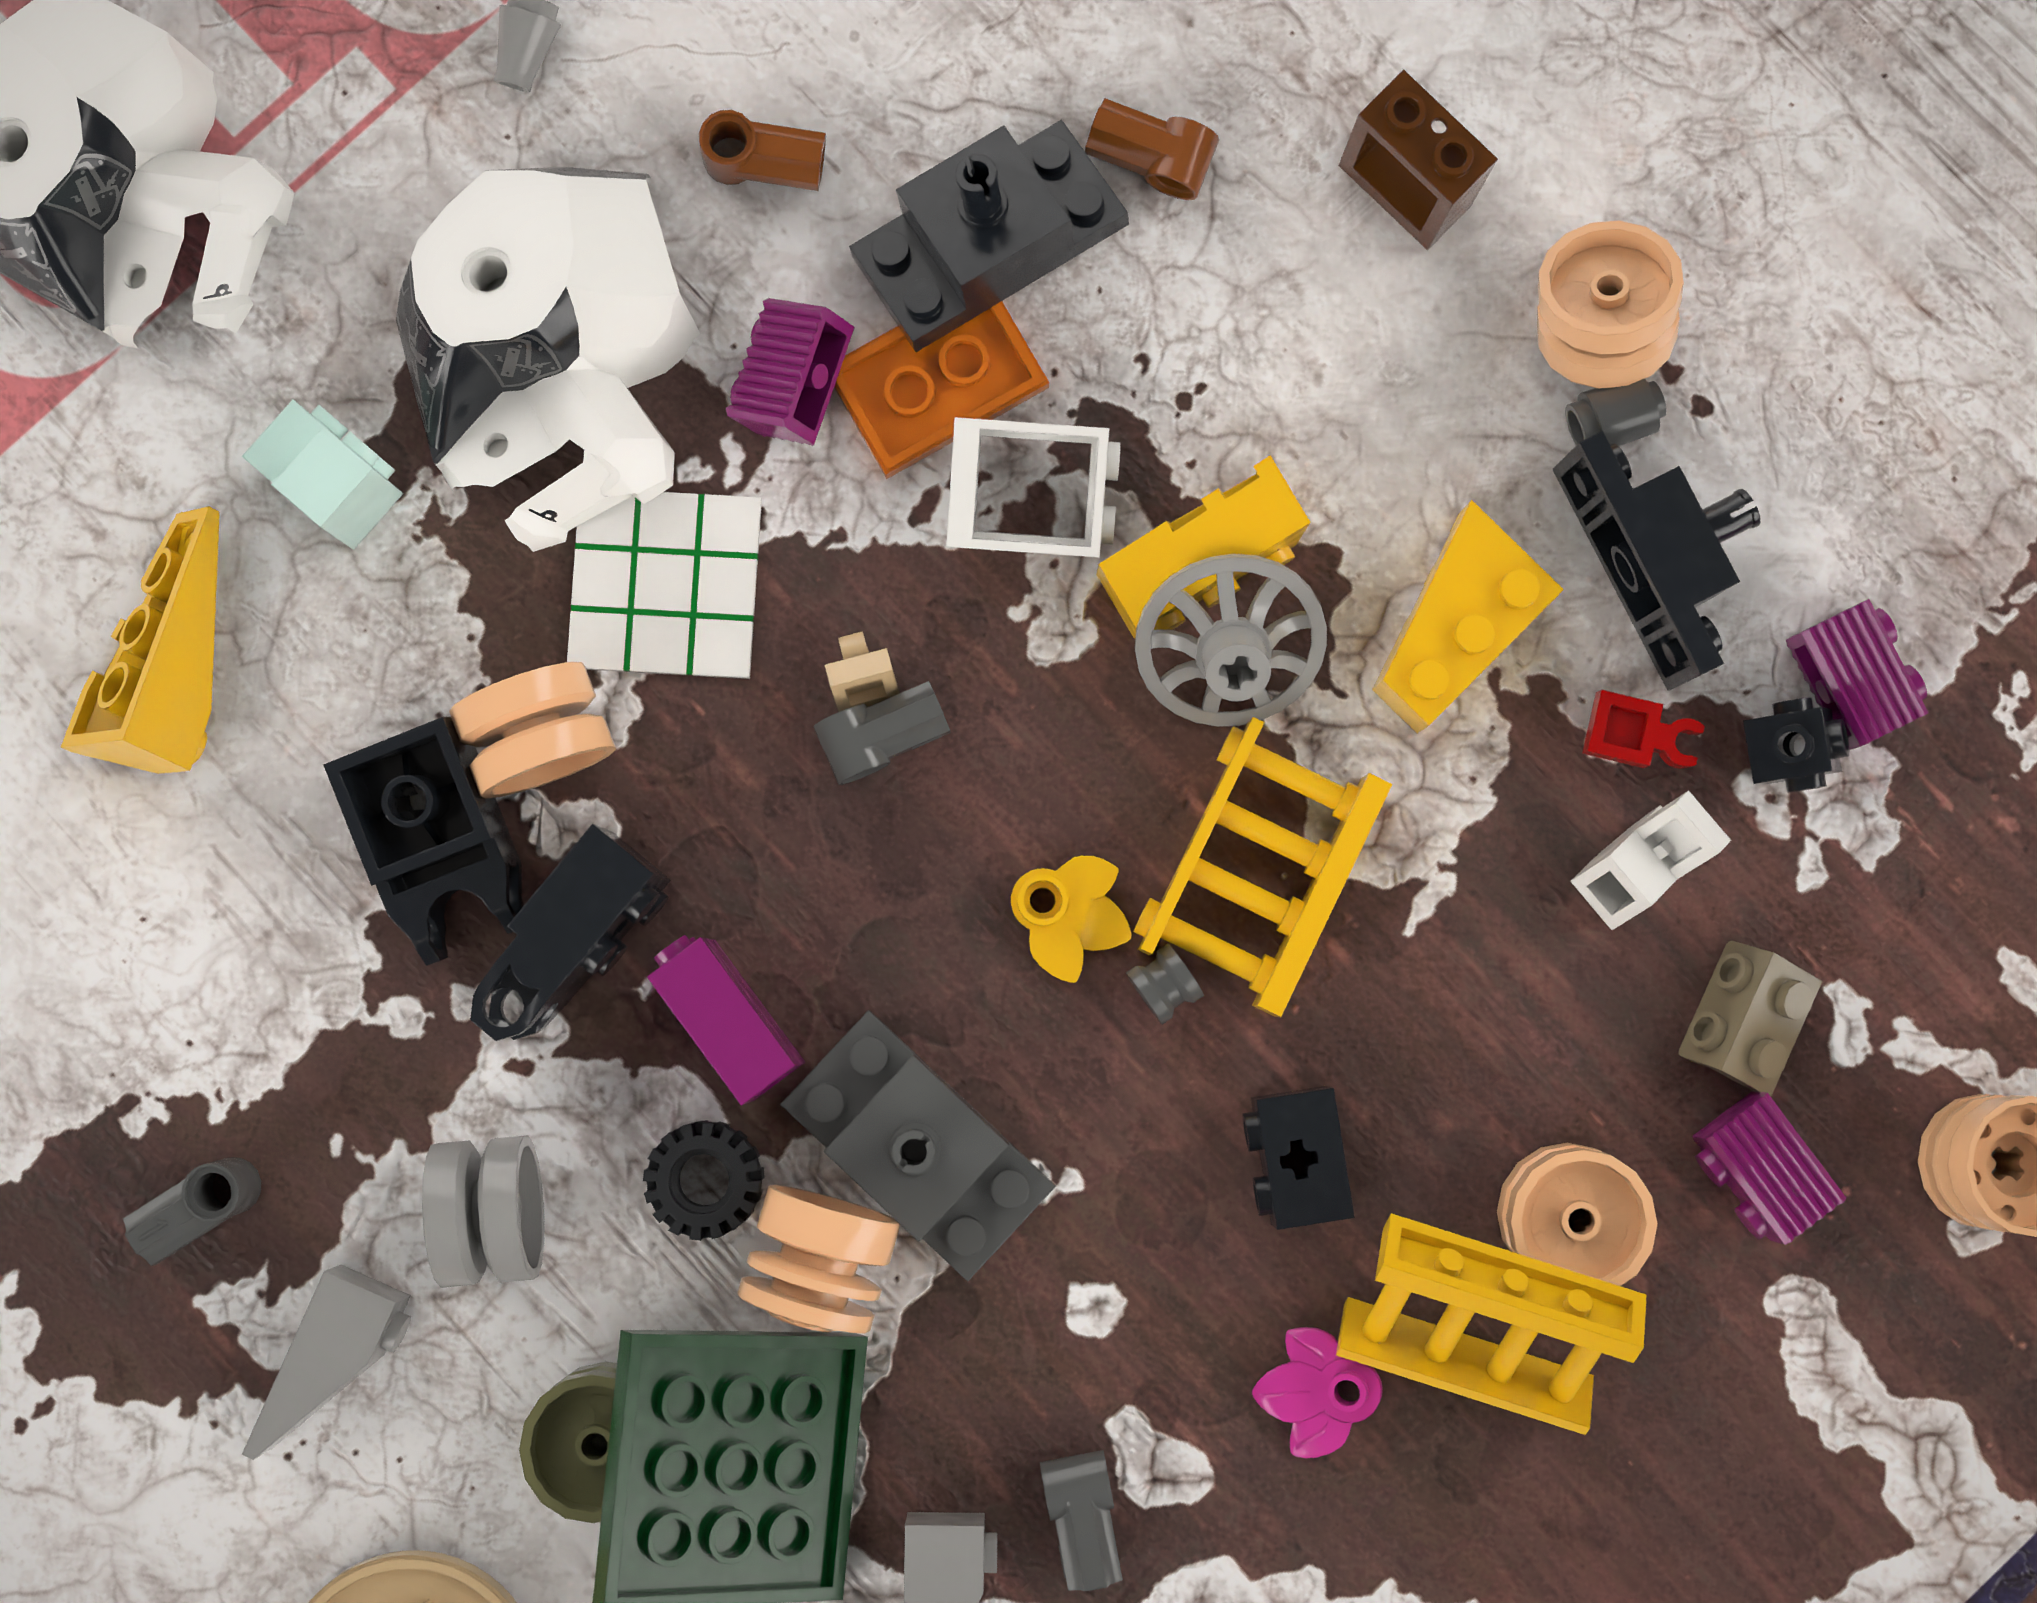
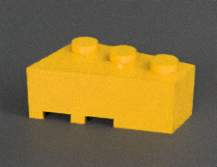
(1247, 519)
(1464, 618)

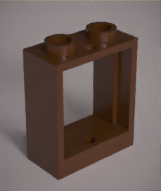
(1408, 168)

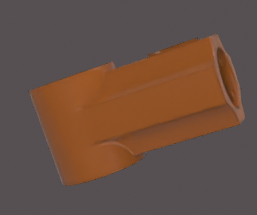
(770, 153)
(1168, 153)

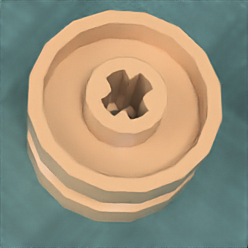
(1609, 304)
(532, 729)
(1567, 1176)

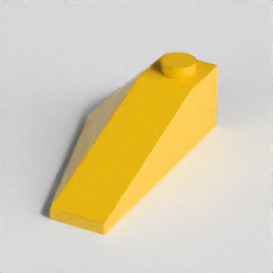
(159, 685)

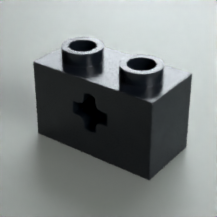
(1323, 1186)

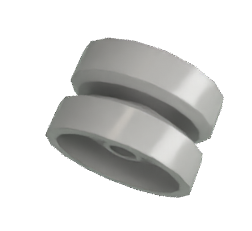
(483, 1211)

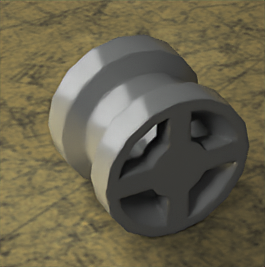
(1165, 984)

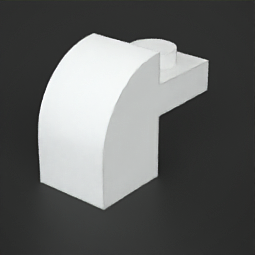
(1649, 859)

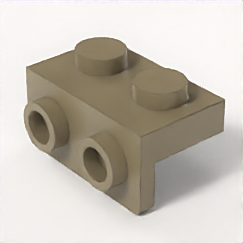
(1750, 1016)

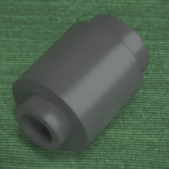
(1619, 412)

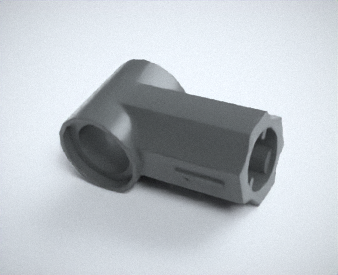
(867, 737)
(191, 1209)
(1080, 1504)

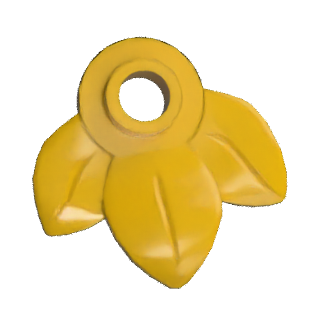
(1080, 916)

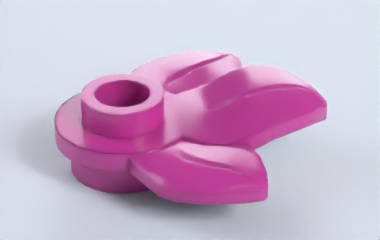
(1308, 1394)

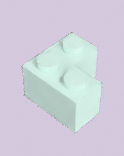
(329, 479)

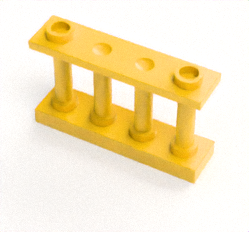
(1296, 919)
(1504, 1287)

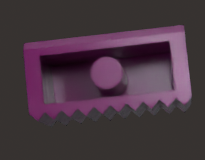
(790, 370)
(1859, 672)
(1767, 1169)

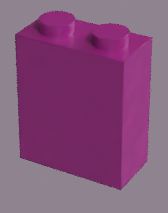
(724, 1017)

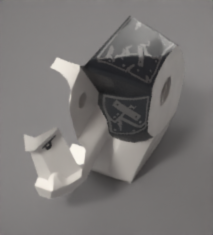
(108, 164)
(530, 326)

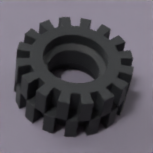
(664, 1180)

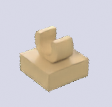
(861, 675)

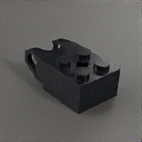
(432, 851)
(569, 932)

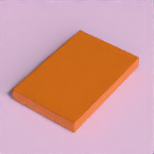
(910, 398)

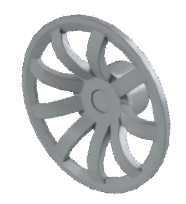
(1233, 651)

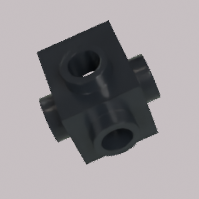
(1772, 745)

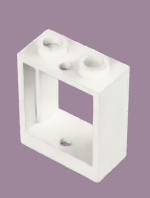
(964, 487)

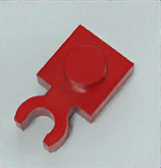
(1631, 730)

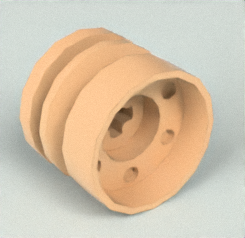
(1959, 1164)
(818, 1260)

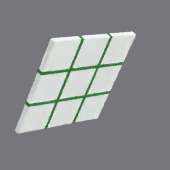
(667, 586)

